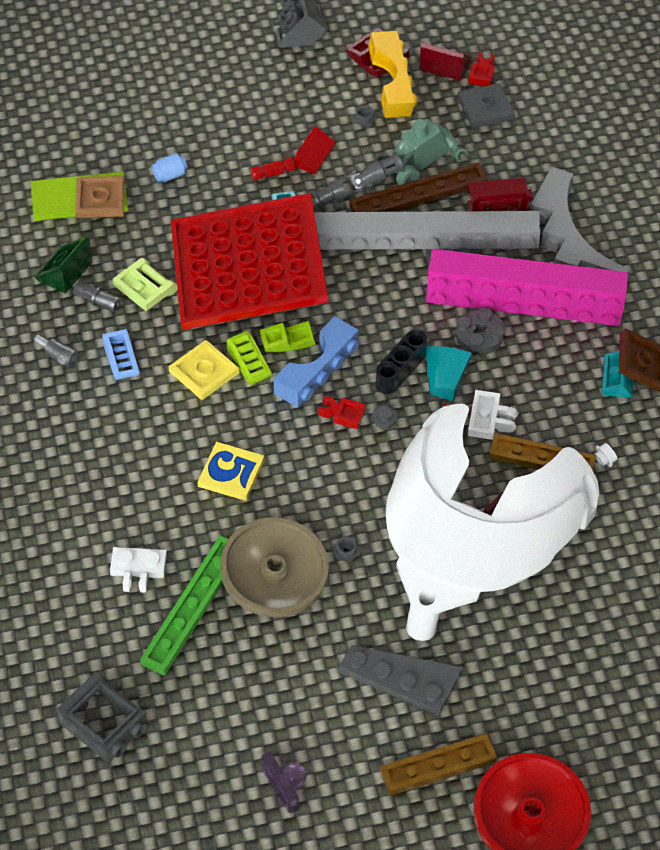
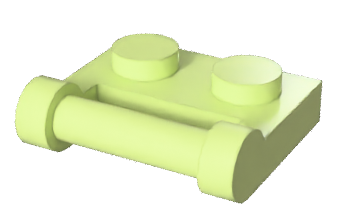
(140, 288)

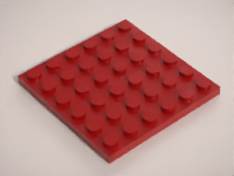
(248, 261)

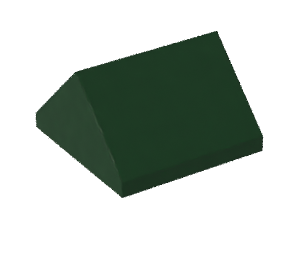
(66, 265)

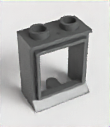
(117, 741)

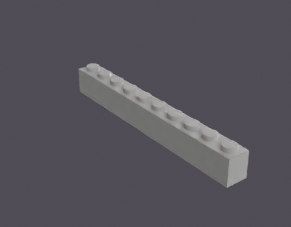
(428, 230)

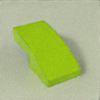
(283, 339)

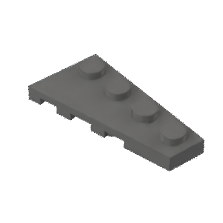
(408, 678)

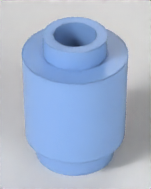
(169, 168)

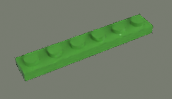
(186, 612)

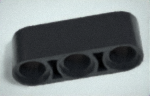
(401, 362)

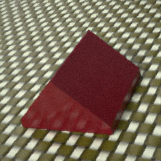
(443, 61)

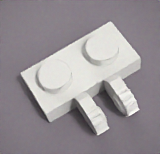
(485, 413)
(138, 563)

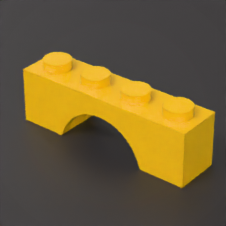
(387, 52)

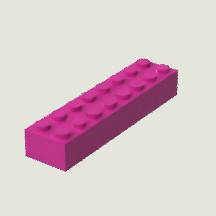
(526, 287)

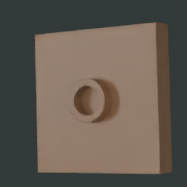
(100, 197)

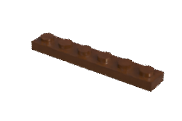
(419, 191)

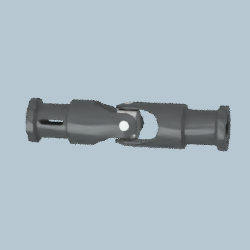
(373, 173)

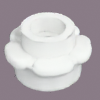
(605, 455)

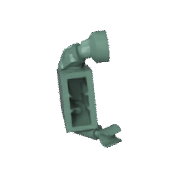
(422, 147)

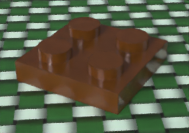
(639, 359)

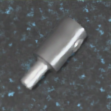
(59, 351)

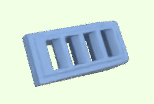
(117, 338)

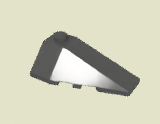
(300, 24)

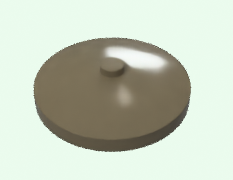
(274, 567)

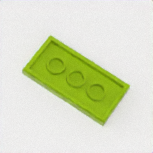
(57, 196)

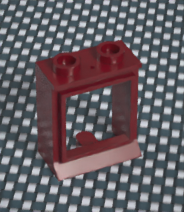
(499, 191)

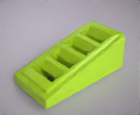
(242, 344)

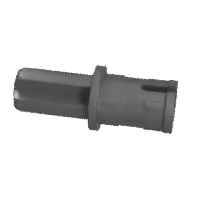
(97, 296)

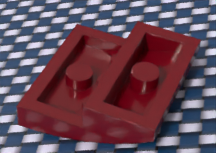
(360, 54)

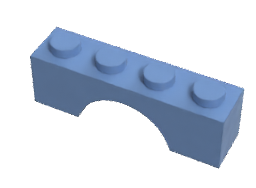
(299, 381)

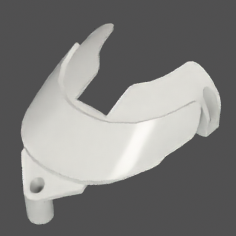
(458, 551)

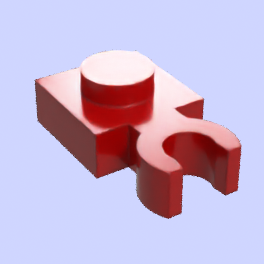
(482, 71)
(345, 413)

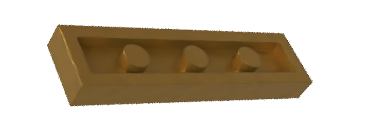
(527, 452)
(438, 764)

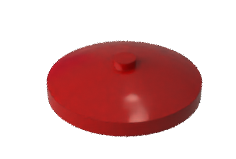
(531, 805)

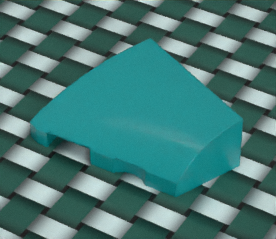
(446, 370)

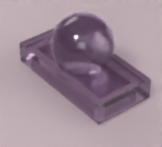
(284, 780)

